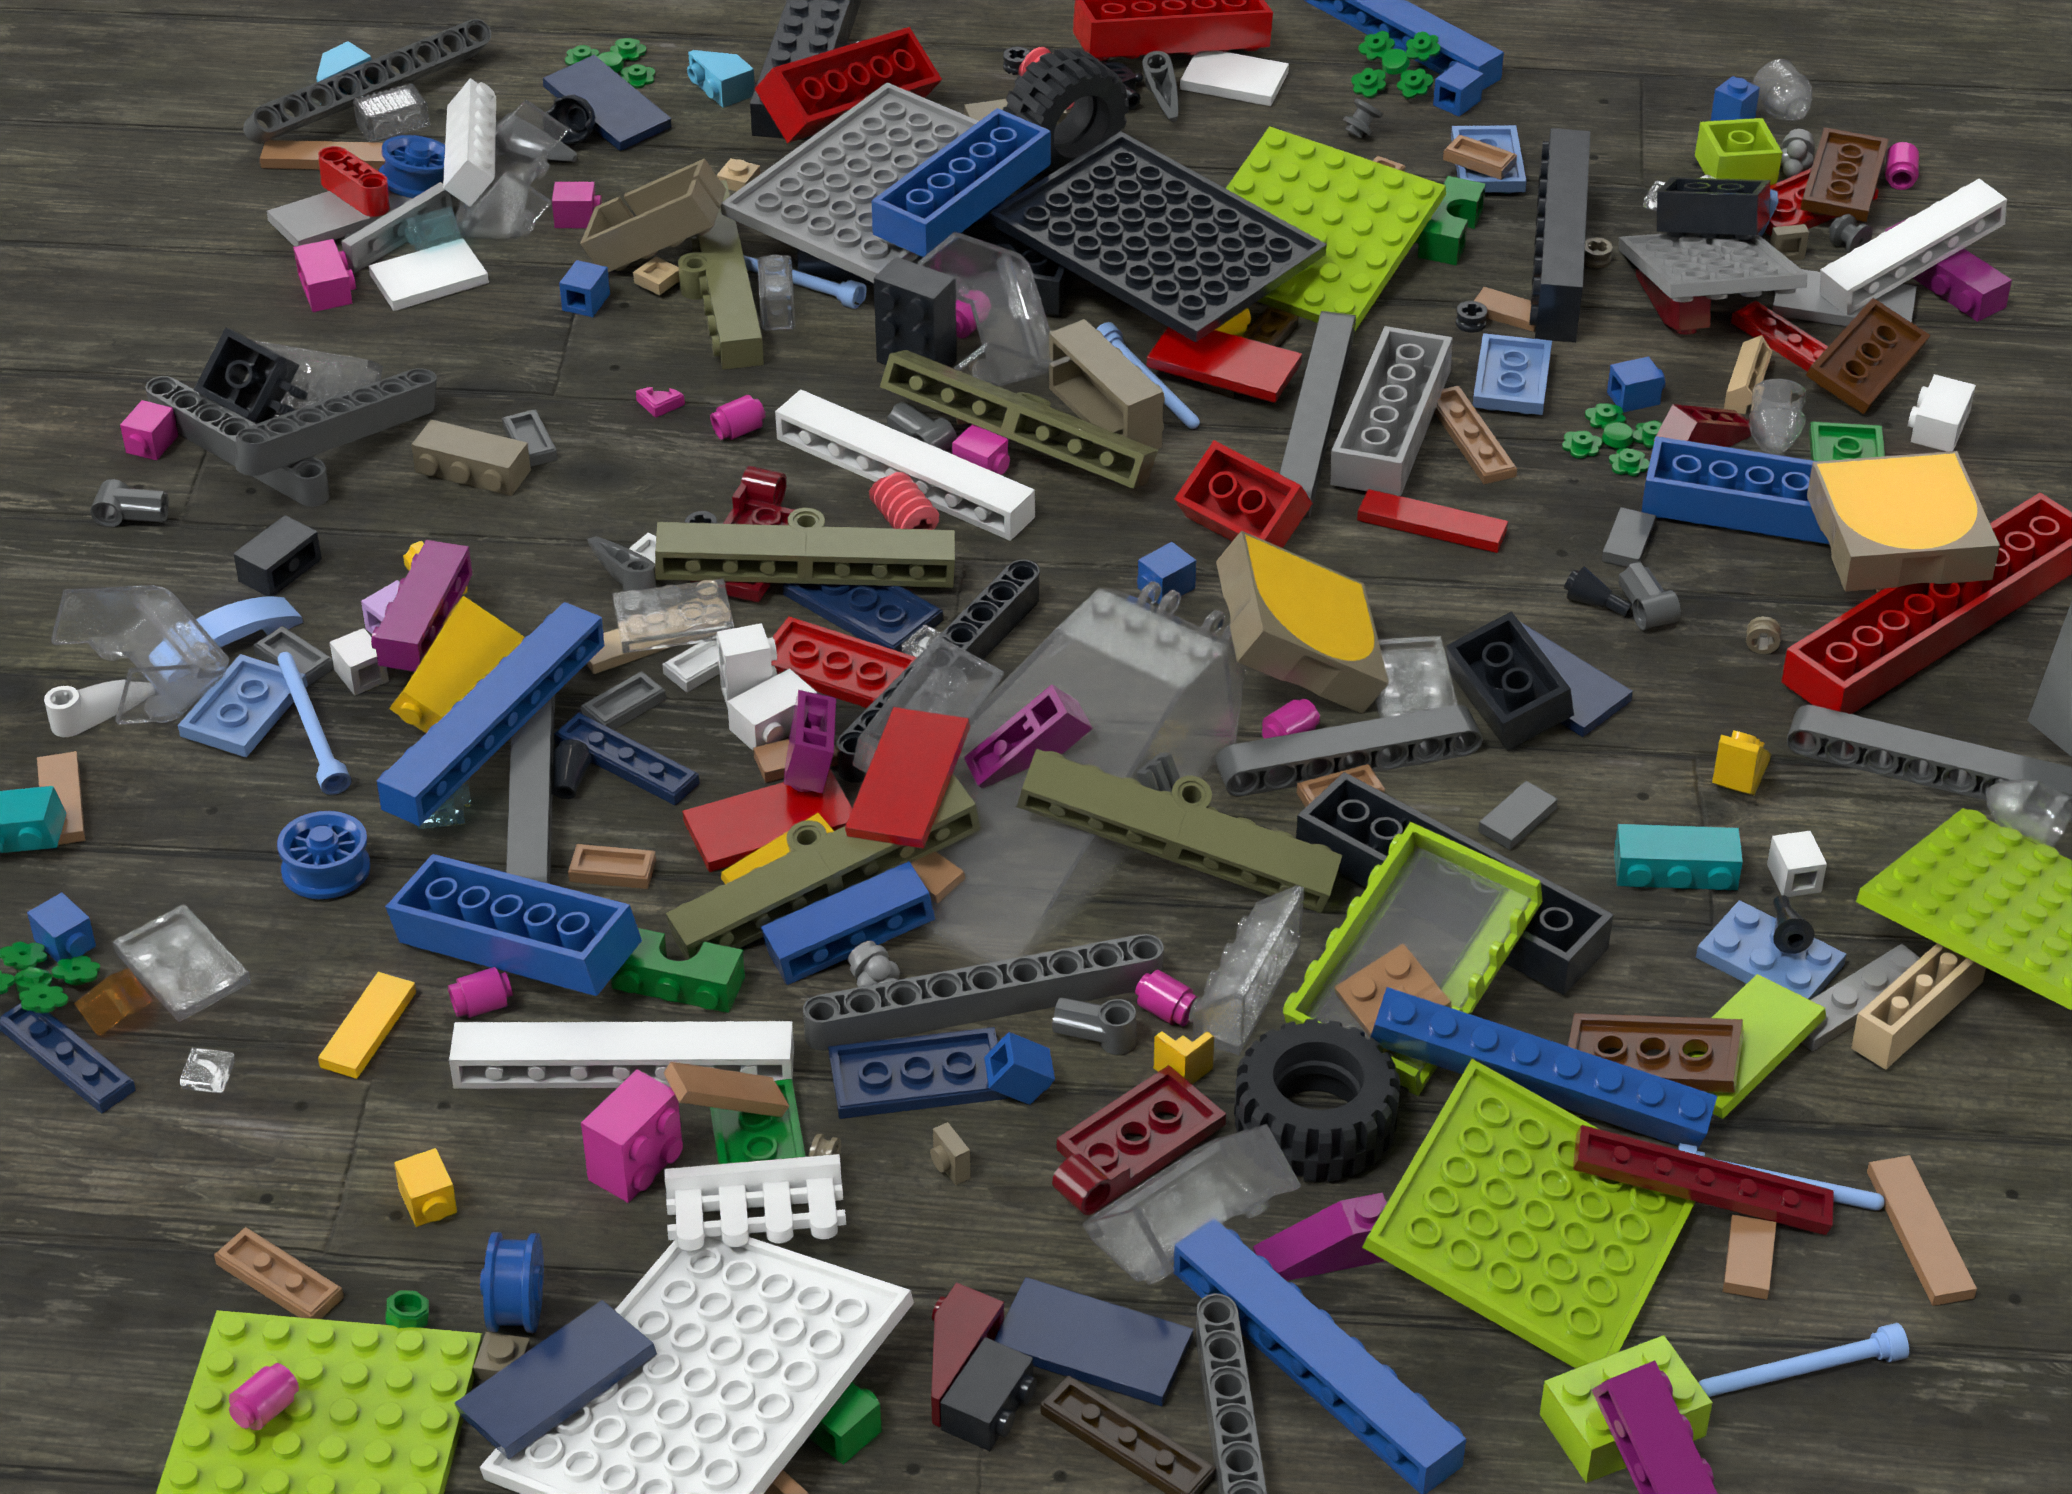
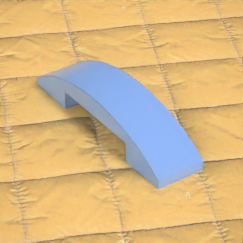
(247, 617)

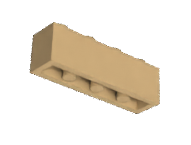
(1914, 1004)

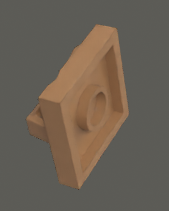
(1397, 970)

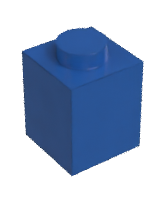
(1458, 89)
(1735, 100)
(584, 288)
(1635, 384)
(1168, 567)
(61, 928)
(1019, 1068)

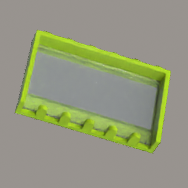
(1450, 912)

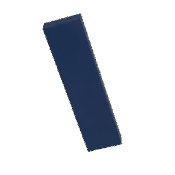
(630, 759)
(67, 1057)

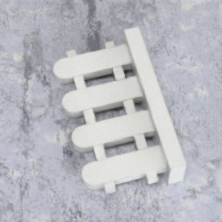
(754, 1184)

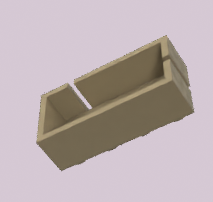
(665, 216)
(1104, 384)

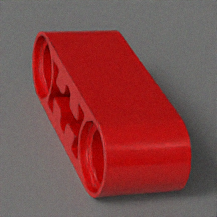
(354, 181)

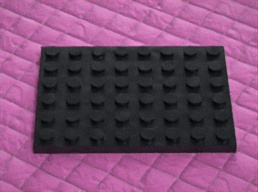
(1157, 235)

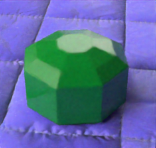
(407, 1309)

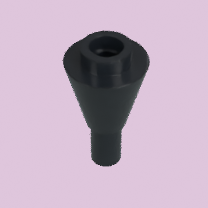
(1587, 588)
(1791, 930)

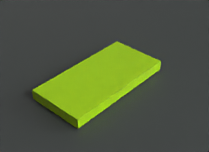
(1773, 1027)

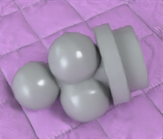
(1797, 152)
(871, 964)

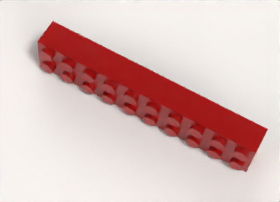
(1920, 622)

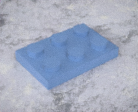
(1502, 137)
(1512, 374)
(239, 707)
(1745, 947)

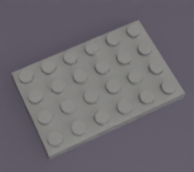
(1712, 265)

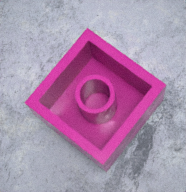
(632, 1136)

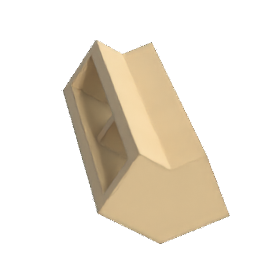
(1747, 373)

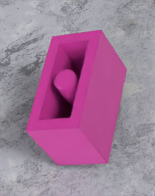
(324, 275)

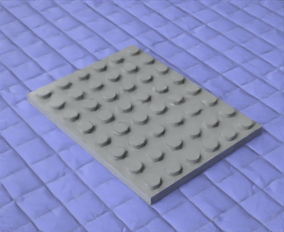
(825, 187)

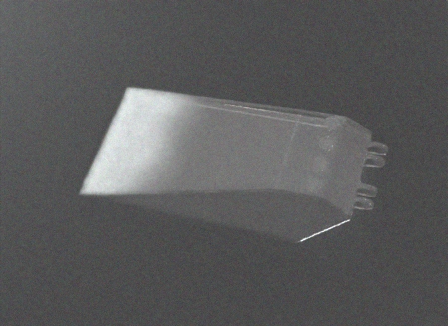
(1146, 690)

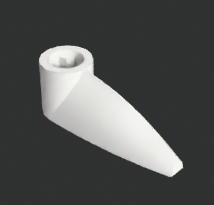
(78, 710)

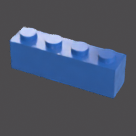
(838, 924)

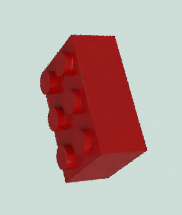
(1239, 494)

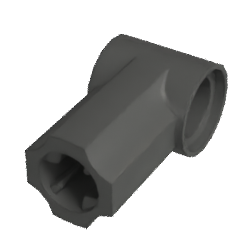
(914, 423)
(119, 502)
(1650, 603)
(1109, 1023)

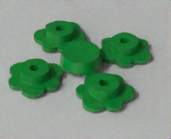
(624, 49)
(1395, 62)
(1615, 435)
(35, 983)

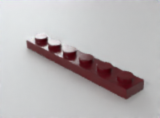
(1703, 1180)

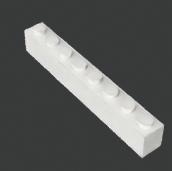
(879, 451)
(609, 1052)

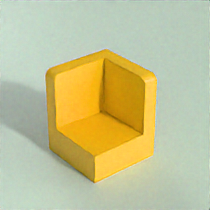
(1186, 1057)

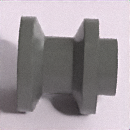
(1361, 119)
(1845, 231)

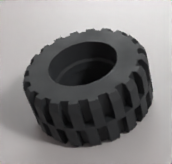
(1058, 82)
(1328, 1061)

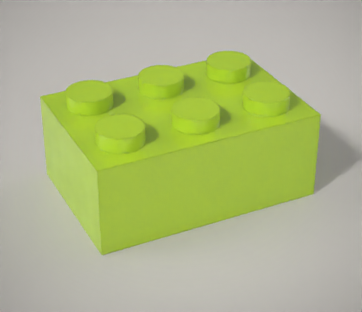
(1578, 1422)

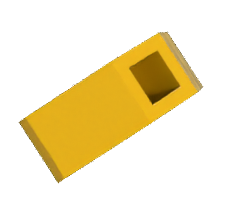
(1740, 762)

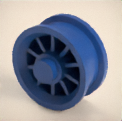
(412, 164)
(323, 854)
(512, 1282)

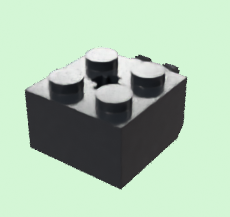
(267, 381)

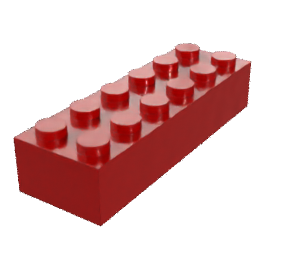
(1170, 26)
(823, 87)

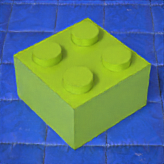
(1738, 150)

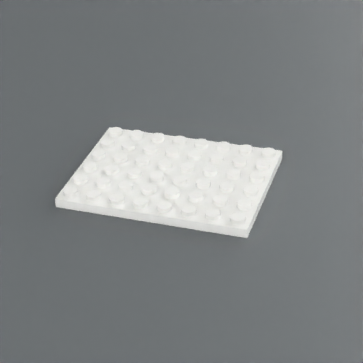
(742, 1375)

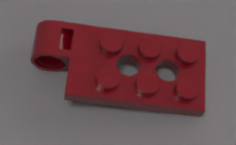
(757, 503)
(1106, 1165)

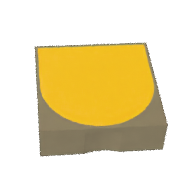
(1902, 520)
(1301, 622)

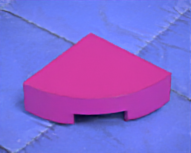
(659, 401)

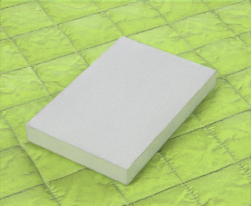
(1234, 76)
(428, 274)

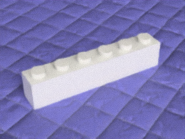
(470, 142)
(1912, 246)

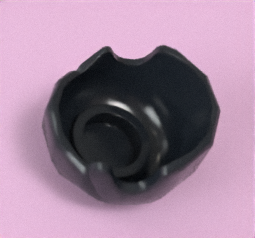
(574, 114)

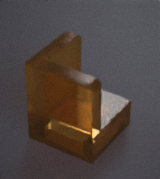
(113, 1001)

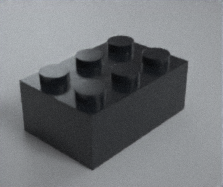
(1713, 207)
(915, 312)
(1509, 680)

